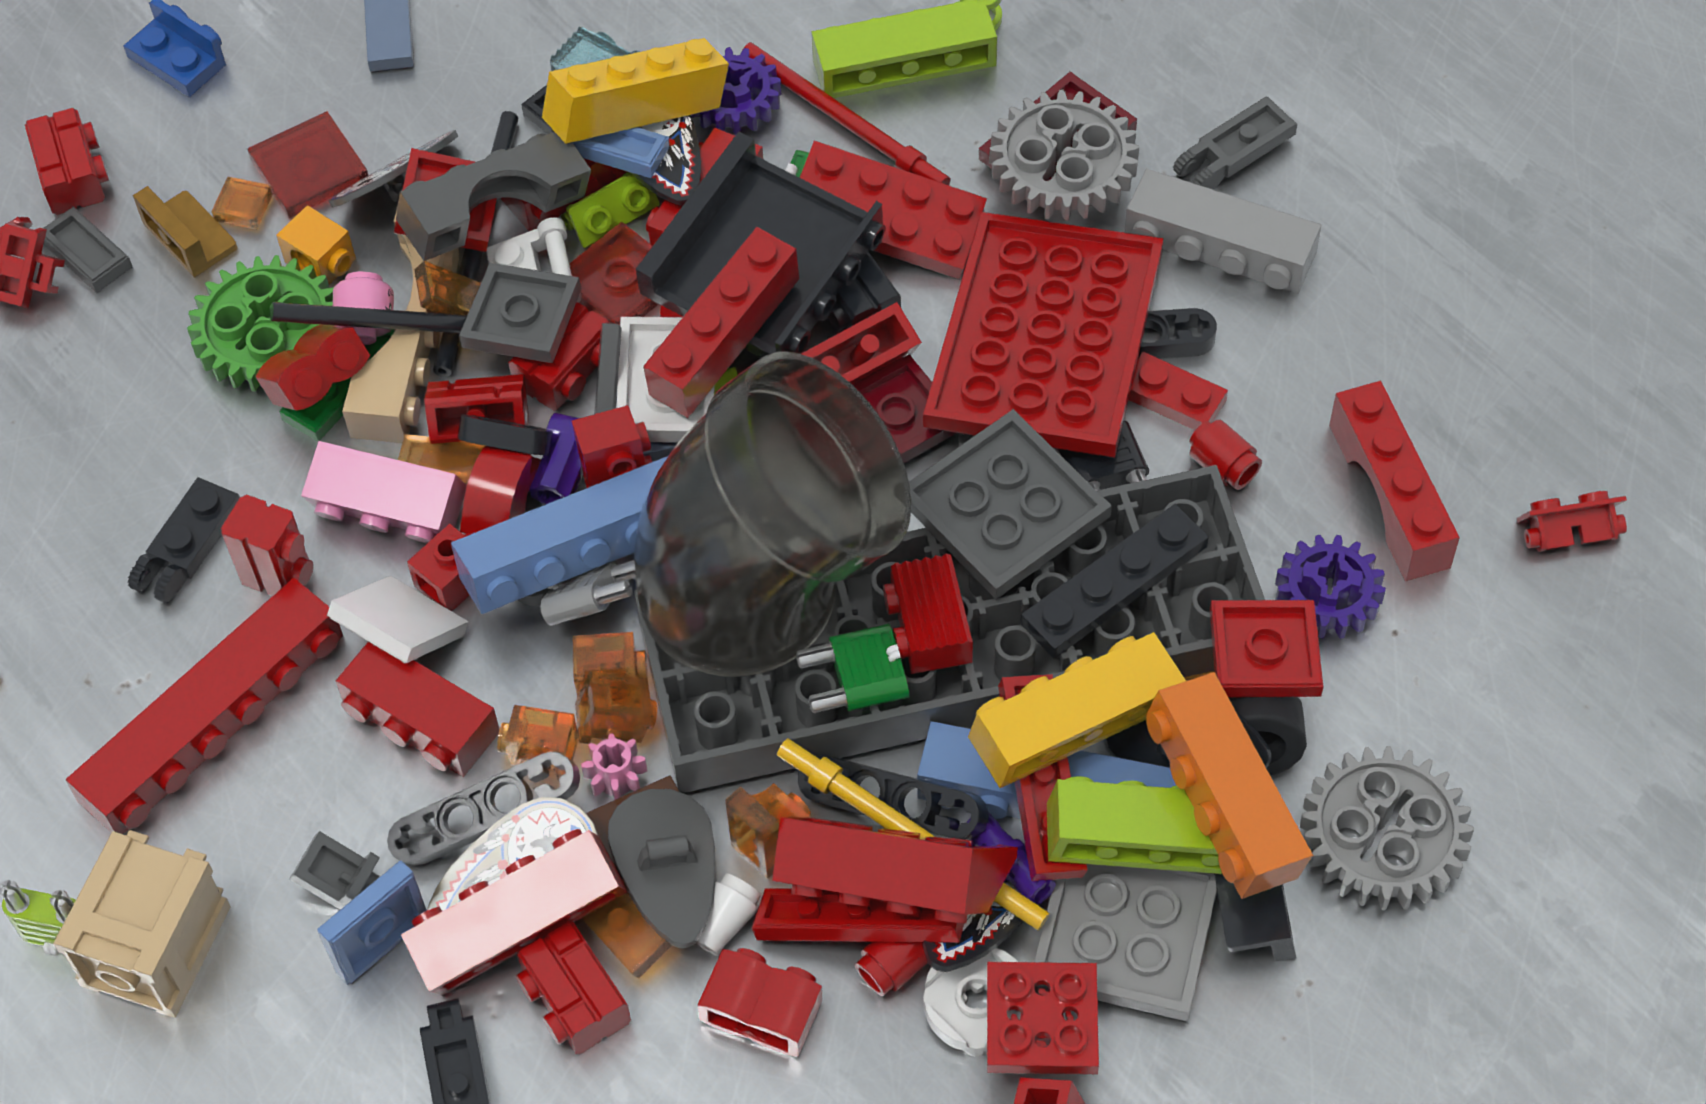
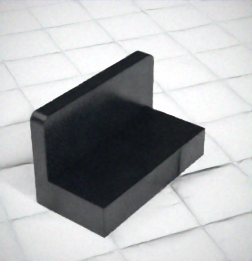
(1256, 920)

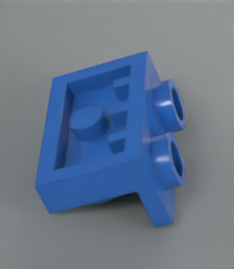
(177, 49)

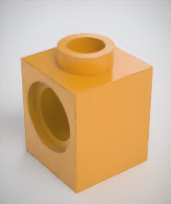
(318, 243)

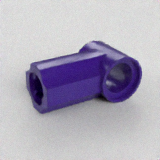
(560, 470)

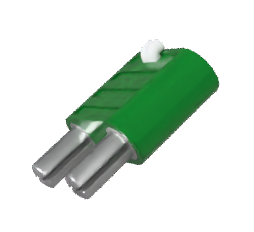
(865, 666)

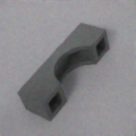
(538, 172)

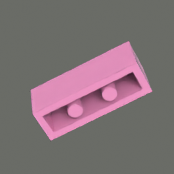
(382, 492)

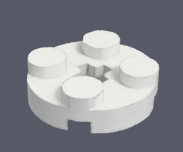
(947, 1008)

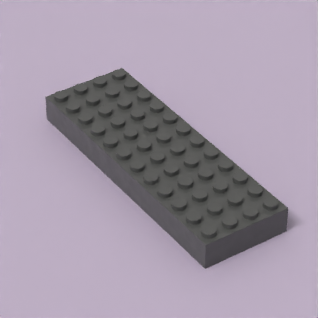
(735, 725)

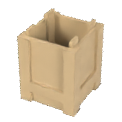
(143, 923)

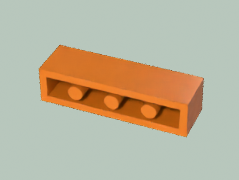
(1227, 785)

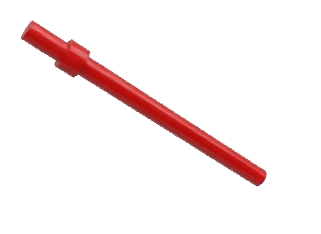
(905, 158)

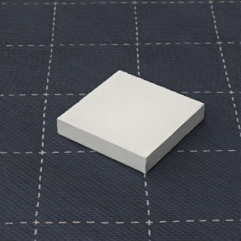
(397, 619)

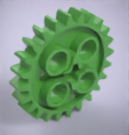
(234, 324)

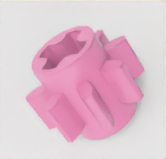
(614, 767)

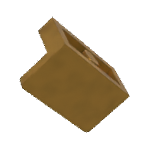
(185, 229)

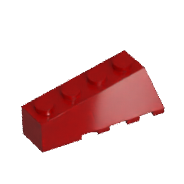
(890, 867)

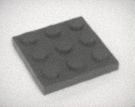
(1005, 503)

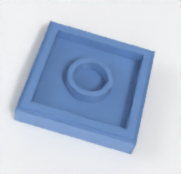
(372, 922)

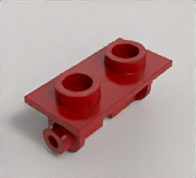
(1593, 516)

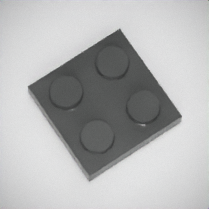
(520, 312)

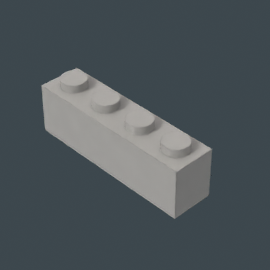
(1224, 230)

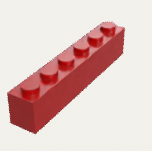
(205, 708)

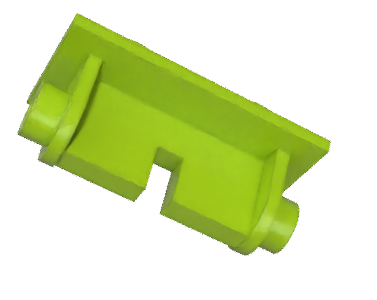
(606, 208)

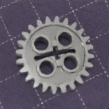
(1086, 174)
(1430, 851)

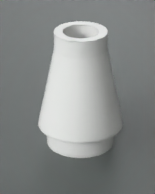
(731, 909)

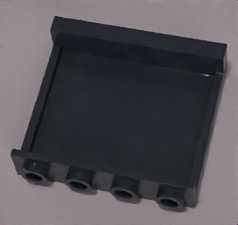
(724, 211)

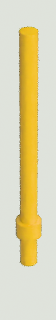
(828, 777)

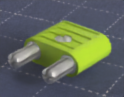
(36, 914)

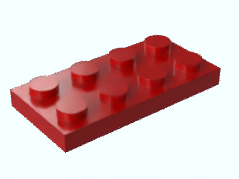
(922, 217)

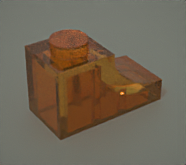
(755, 823)

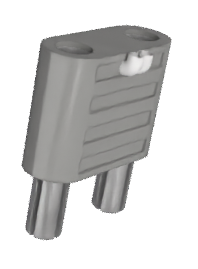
(587, 592)

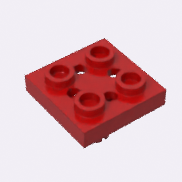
(1042, 1037)

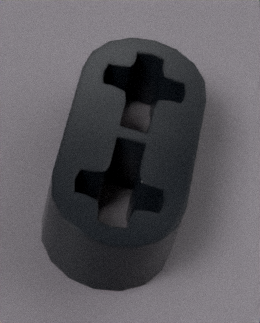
(505, 434)

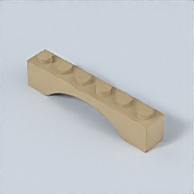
(385, 392)

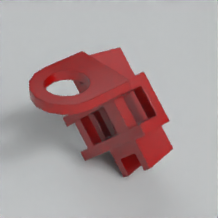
(18, 273)

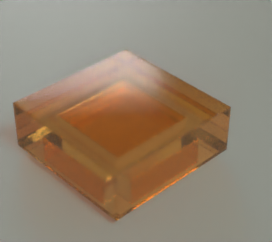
(242, 203)

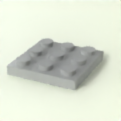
(1138, 928)

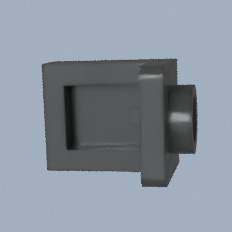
(334, 871)

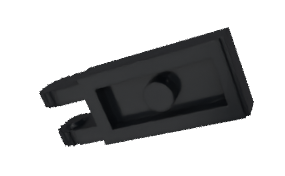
(184, 539)

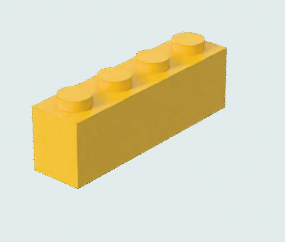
(634, 90)
(1072, 709)

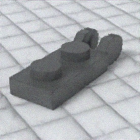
(1237, 143)

